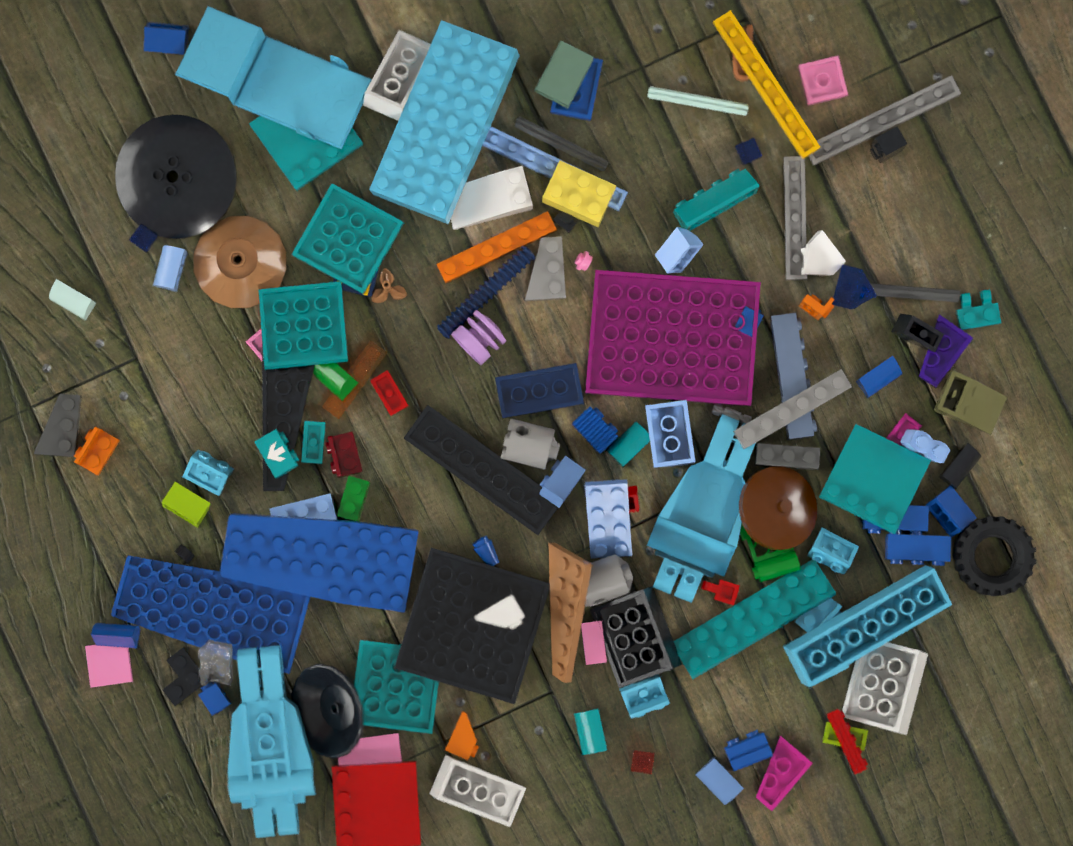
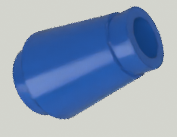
(486, 550)

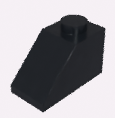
(917, 332)

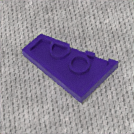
(953, 344)

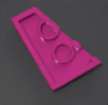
(782, 774)

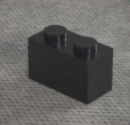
(888, 145)

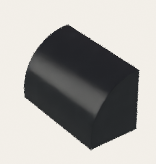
(960, 466)

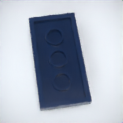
(539, 390)

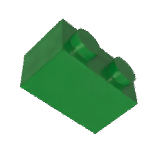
(353, 499)

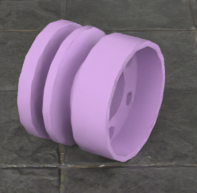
(479, 337)

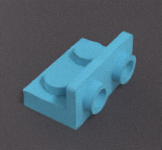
(207, 472)
(833, 551)
(819, 615)

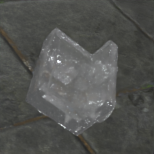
(216, 663)

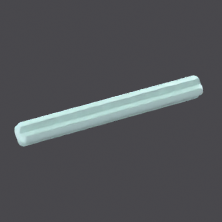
(698, 101)

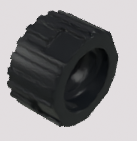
(184, 553)

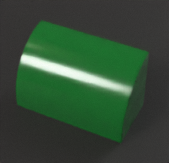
(335, 379)

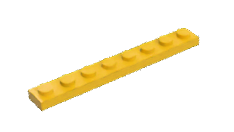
(766, 84)

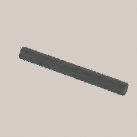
(561, 143)
(916, 292)

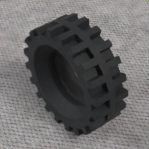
(1022, 558)

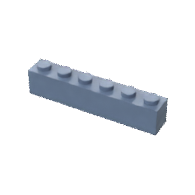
(791, 369)

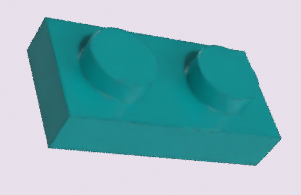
(313, 442)

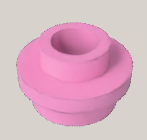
(583, 261)

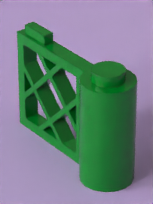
(771, 564)

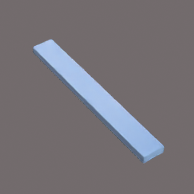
(534, 159)

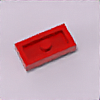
(389, 393)

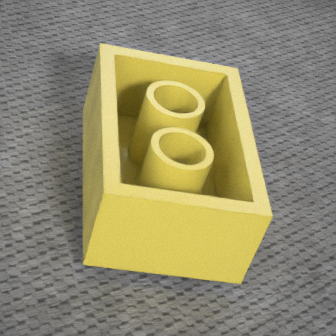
(579, 193)

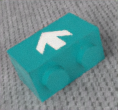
(277, 453)

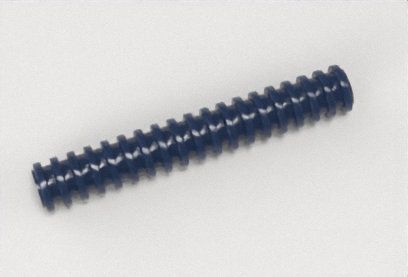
(486, 291)

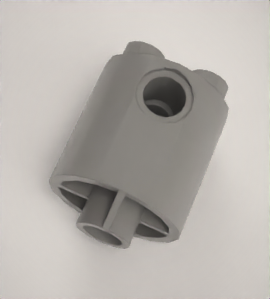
(529, 444)
(608, 580)

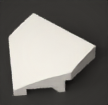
(821, 256)

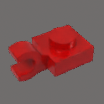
(724, 591)

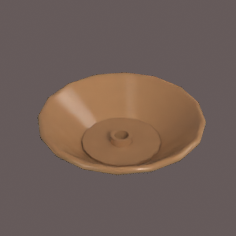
(239, 283)

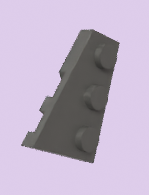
(62, 428)

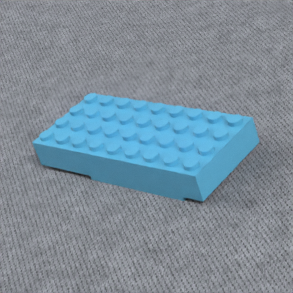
(444, 122)

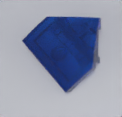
(852, 288)

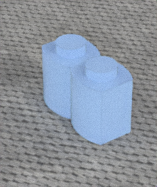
(924, 445)

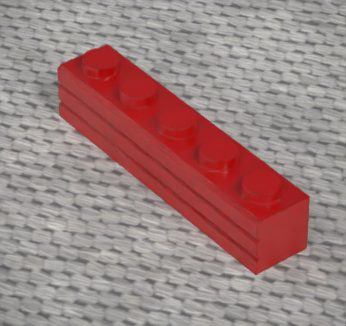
(847, 741)

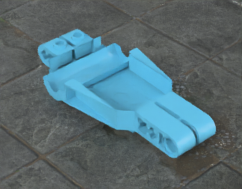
(702, 516)
(268, 746)

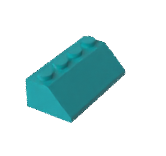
(716, 199)

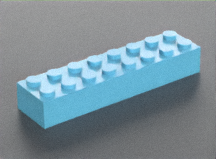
(867, 625)

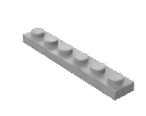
(794, 216)
(792, 409)

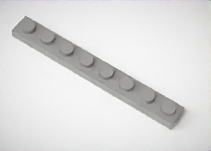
(885, 119)

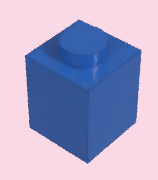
(748, 315)
(214, 698)

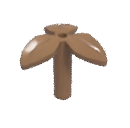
(386, 279)

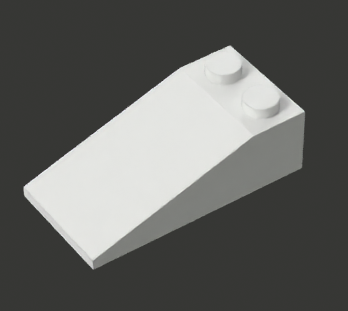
(396, 75)
(492, 198)
(477, 791)

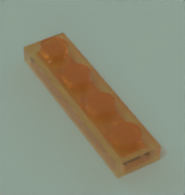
(361, 372)

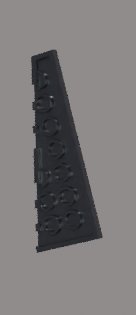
(282, 409)

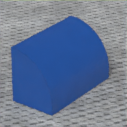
(165, 38)
(879, 377)
(951, 511)
(116, 635)

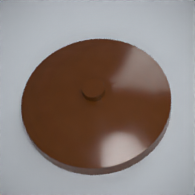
(778, 508)

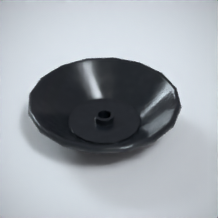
(328, 710)

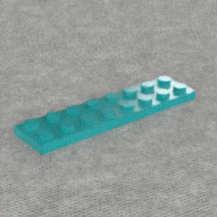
(753, 618)

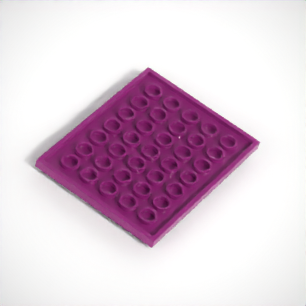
(671, 338)

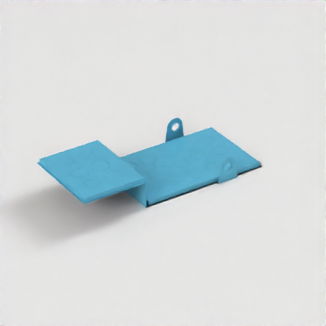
(274, 78)

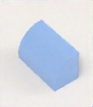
(678, 250)
(170, 268)

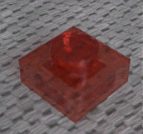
(642, 762)

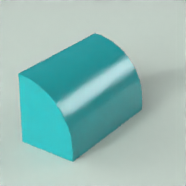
(629, 444)
(590, 731)

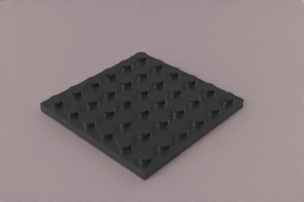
(456, 649)

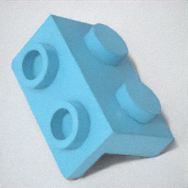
(644, 696)

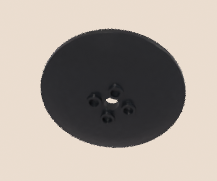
(204, 176)

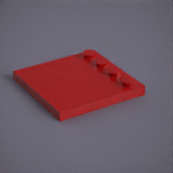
(376, 804)

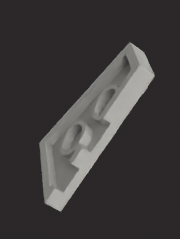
(548, 272)

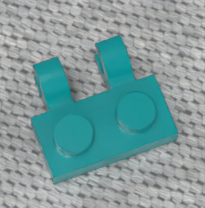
(978, 316)

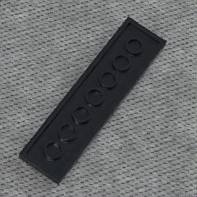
(481, 469)

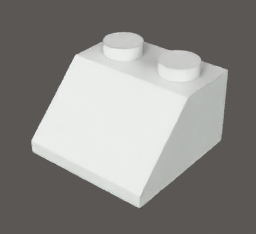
(502, 614)

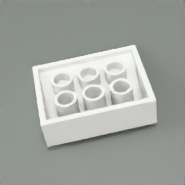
(885, 687)

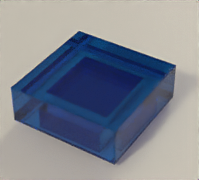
(748, 151)
(143, 238)

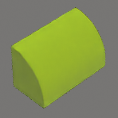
(186, 504)

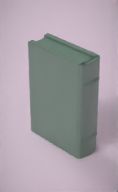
(564, 74)

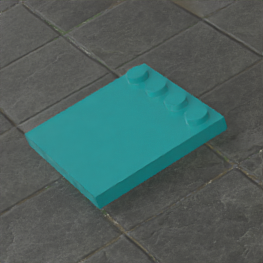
(298, 155)
(347, 238)
(303, 325)
(875, 479)
(391, 695)

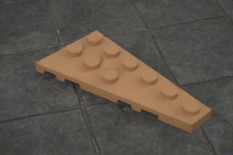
(568, 594)

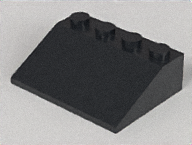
(636, 637)

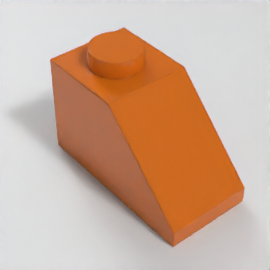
(463, 739)

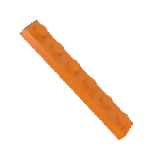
(496, 247)

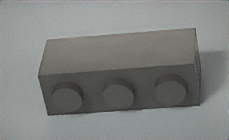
(787, 456)

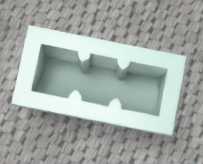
(71, 299)

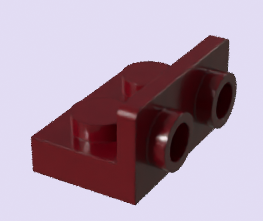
(344, 454)

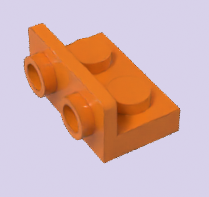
(813, 306)
(96, 450)

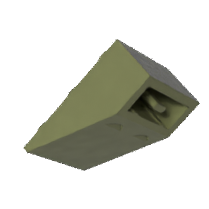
(970, 402)

